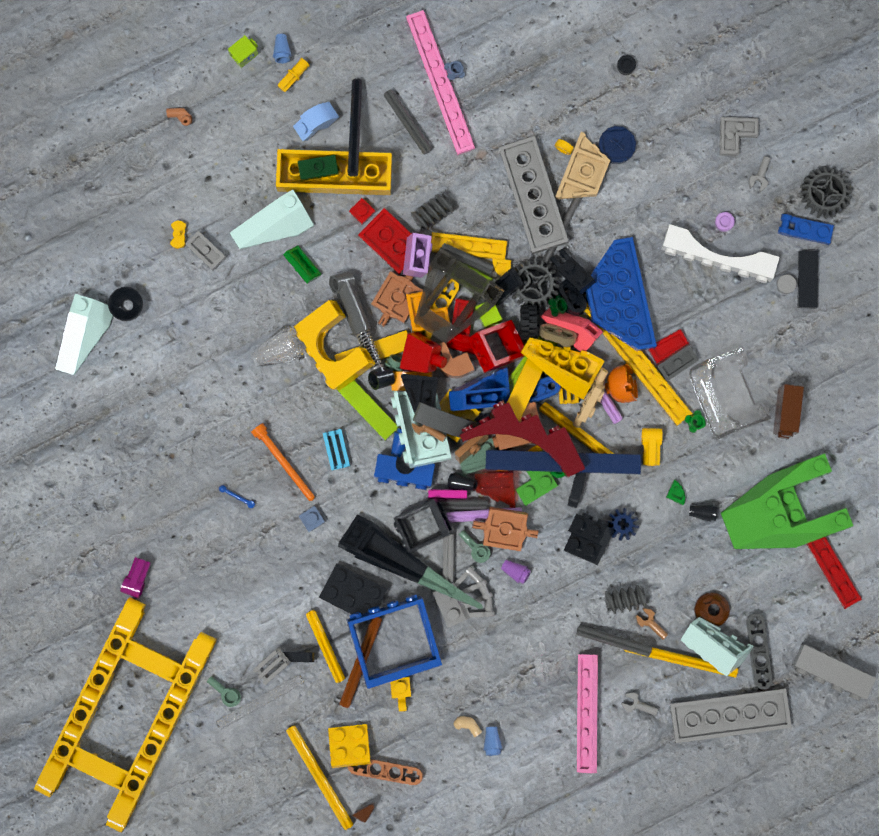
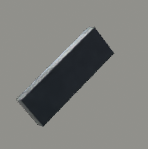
(807, 279)

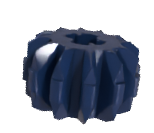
(627, 520)

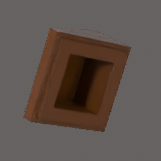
(364, 813)

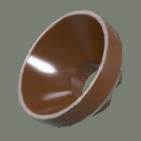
(705, 601)

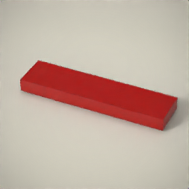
(834, 572)

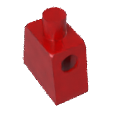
(421, 354)

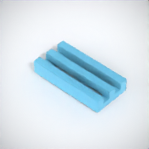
(332, 434)

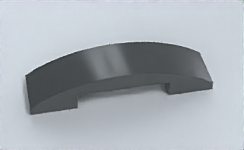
(441, 420)

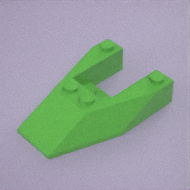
(773, 515)

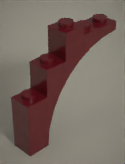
(556, 444)

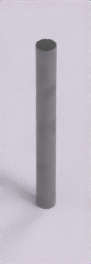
(569, 214)

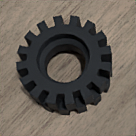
(528, 321)

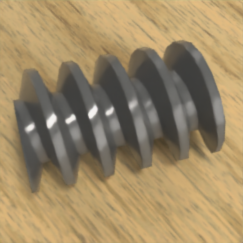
(432, 211)
(625, 599)

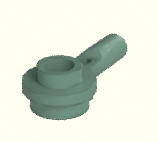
(479, 552)
(230, 696)

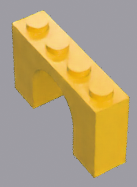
(313, 331)

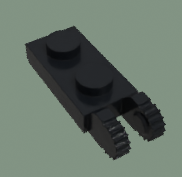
(573, 272)

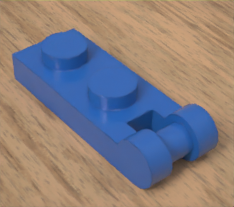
(806, 229)

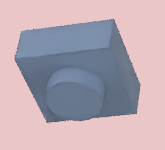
(311, 519)

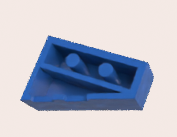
(482, 391)

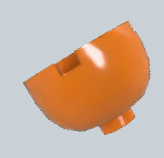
(621, 384)

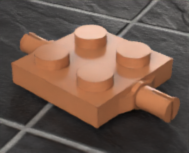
(392, 298)
(505, 529)

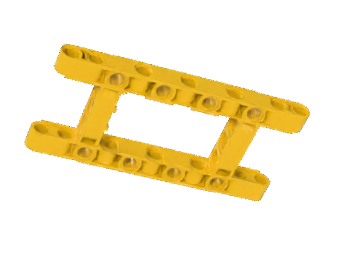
(161, 727)

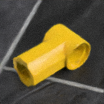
(651, 442)

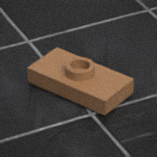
(472, 446)

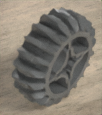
(840, 195)
(541, 279)

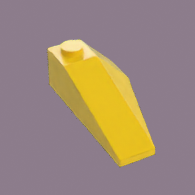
(568, 368)

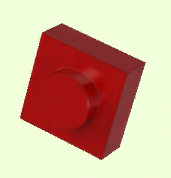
(362, 211)

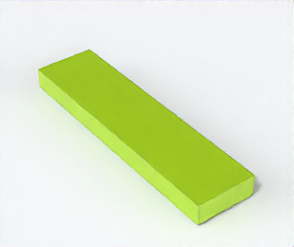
(369, 410)

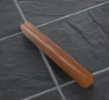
(356, 672)

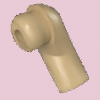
(467, 723)

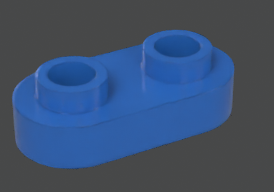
(544, 391)

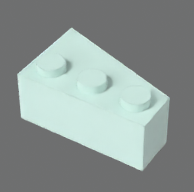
(715, 647)

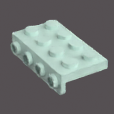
(421, 448)

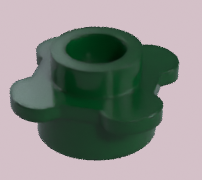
(557, 306)

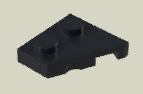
(420, 389)

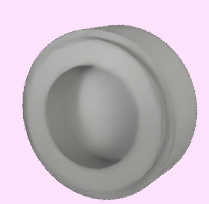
(786, 284)

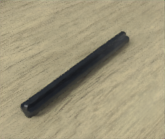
(354, 135)

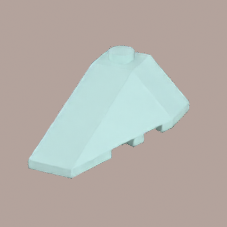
(276, 221)
(84, 328)

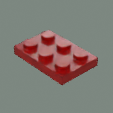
(387, 239)

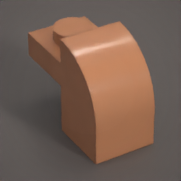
(456, 367)

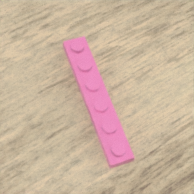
(587, 713)

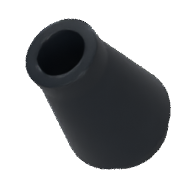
(461, 482)
(704, 511)

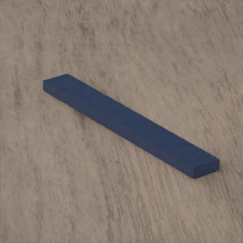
(545, 463)

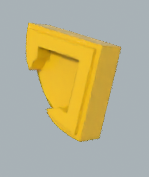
(501, 266)

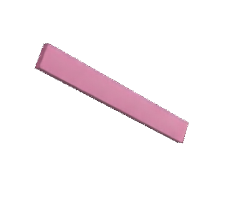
(440, 83)

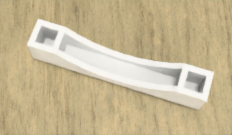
(681, 242)

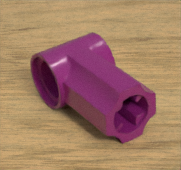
(134, 582)

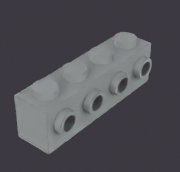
(834, 672)

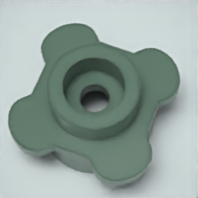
(393, 362)

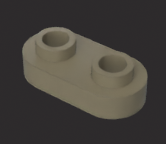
(558, 334)

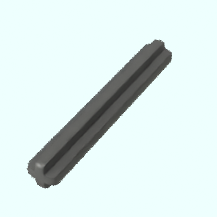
(407, 121)
(614, 640)

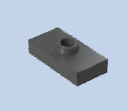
(677, 362)

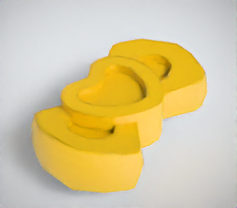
(178, 234)

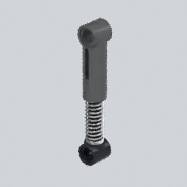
(343, 286)

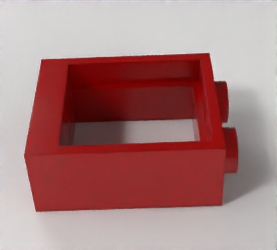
(510, 340)

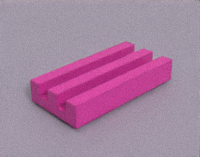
(447, 494)

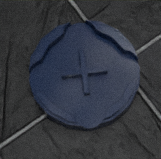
(617, 144)

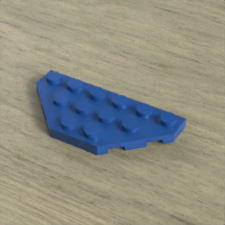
(619, 298)

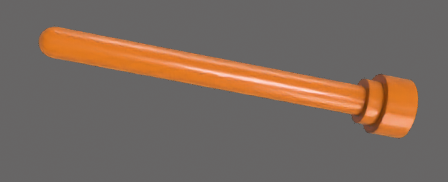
(261, 433)

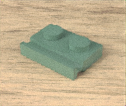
(478, 461)

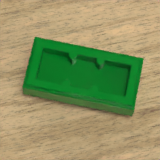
(302, 264)

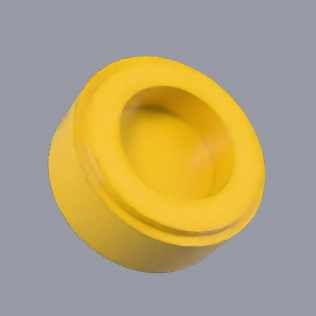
(564, 147)

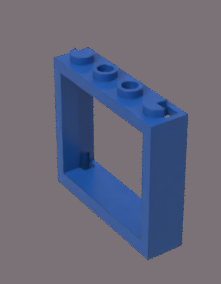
(401, 671)

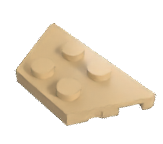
(583, 171)

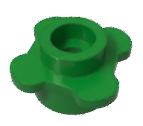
(701, 423)

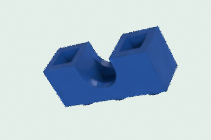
(387, 471)

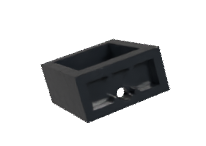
(440, 518)

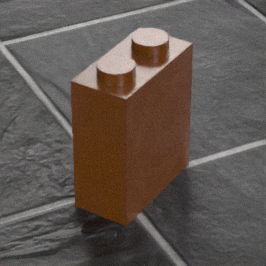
(788, 411)

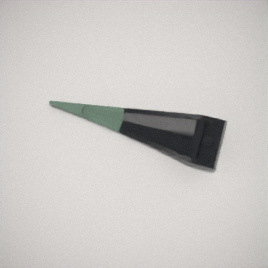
(377, 548)

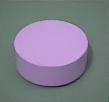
(724, 222)

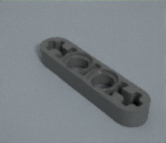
(756, 651)

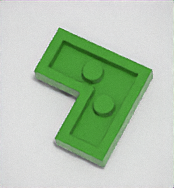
(535, 488)

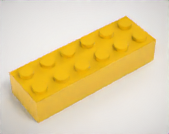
(372, 178)

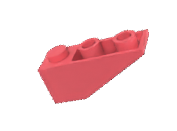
(586, 331)

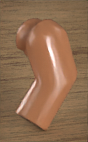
(181, 113)

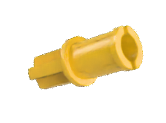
(293, 75)

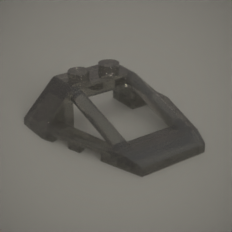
(467, 278)

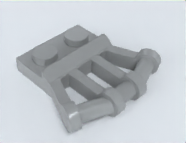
(455, 610)

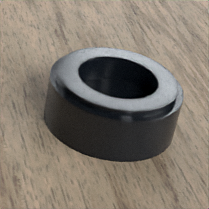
(626, 65)

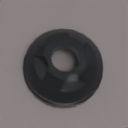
(121, 295)

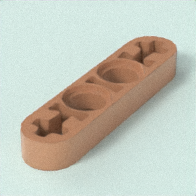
(384, 774)

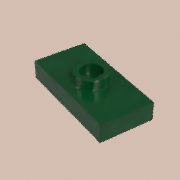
(318, 167)

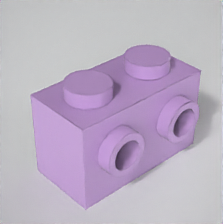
(417, 255)

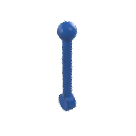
(250, 504)

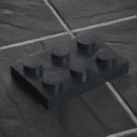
(352, 591)

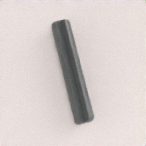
(469, 260)
(464, 504)

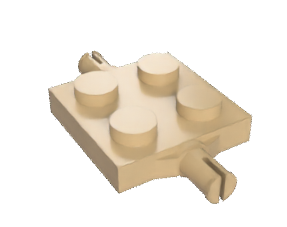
(594, 394)

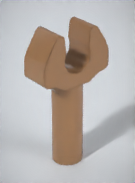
(435, 433)
(651, 623)

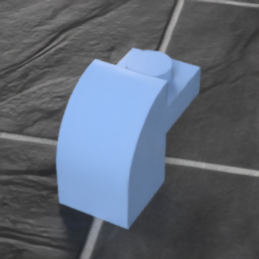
(315, 119)

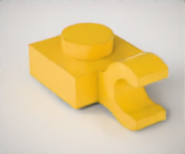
(401, 689)

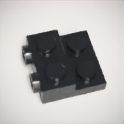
(588, 538)

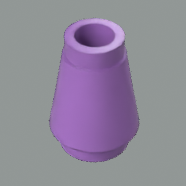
(516, 571)

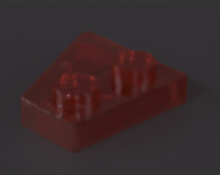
(497, 485)

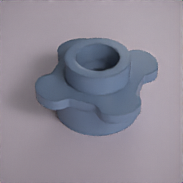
(457, 65)

